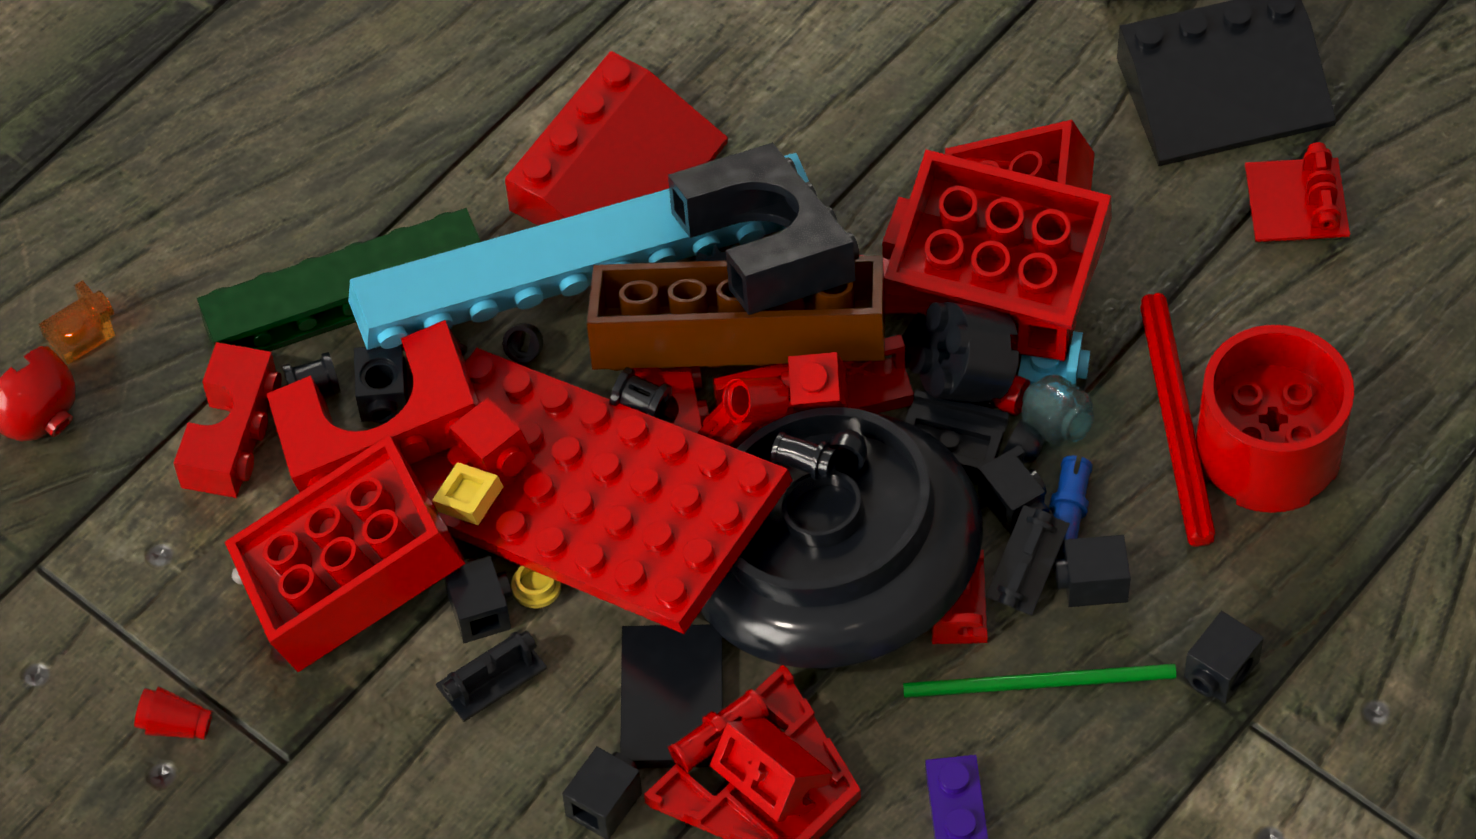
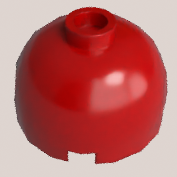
(36, 397)

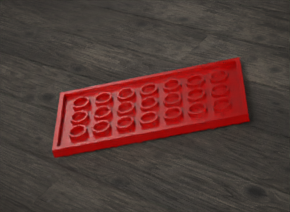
(613, 496)

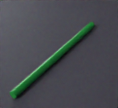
(1039, 680)

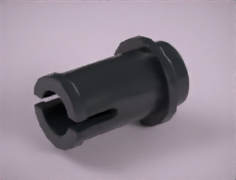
(804, 455)

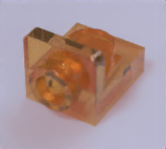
(79, 325)

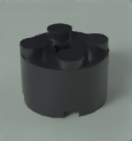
(966, 353)

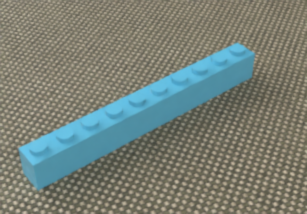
(530, 266)

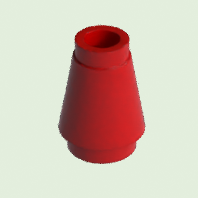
(171, 715)

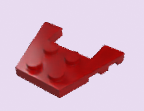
(734, 814)

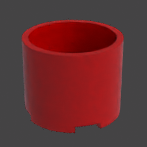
(1274, 417)

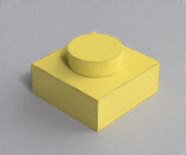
(467, 493)

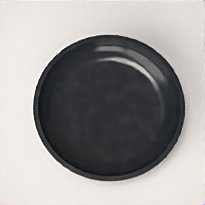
(854, 557)

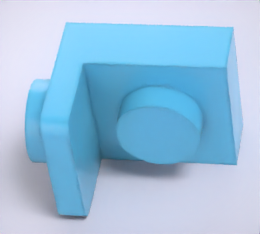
(1073, 367)

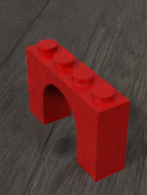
(421, 429)

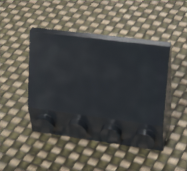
(1224, 77)

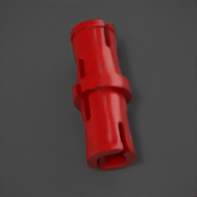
(705, 738)

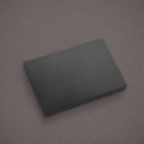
(667, 689)

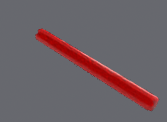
(1177, 420)

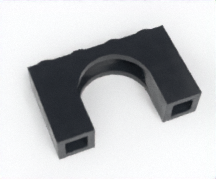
(765, 186)

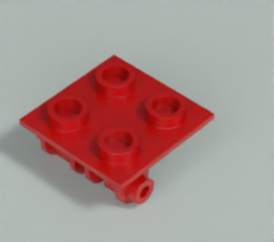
(1297, 197)

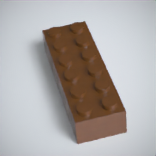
(690, 318)

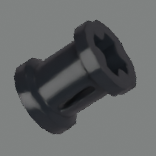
(320, 370)
(640, 394)

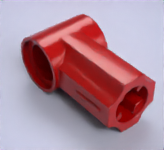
(744, 408)

